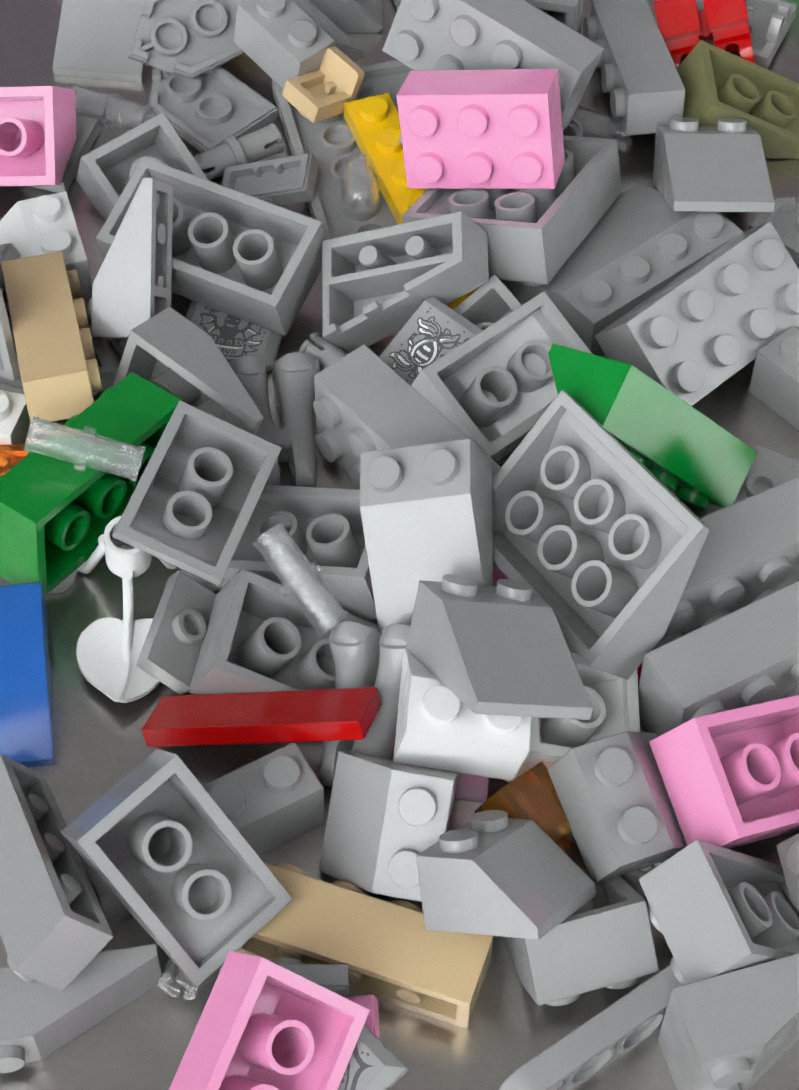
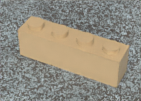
(51, 336)
(381, 942)

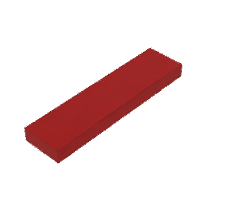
(262, 717)

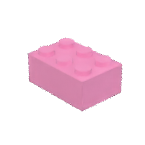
(482, 129)
(734, 773)

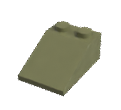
(732, 87)

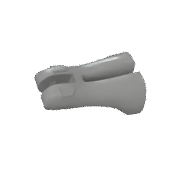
(295, 397)
(363, 660)

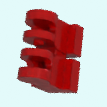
(719, 21)

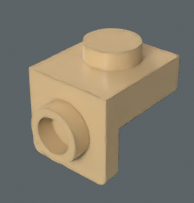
(325, 91)

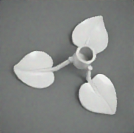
(112, 646)

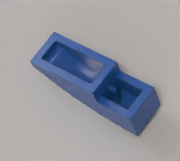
(25, 677)

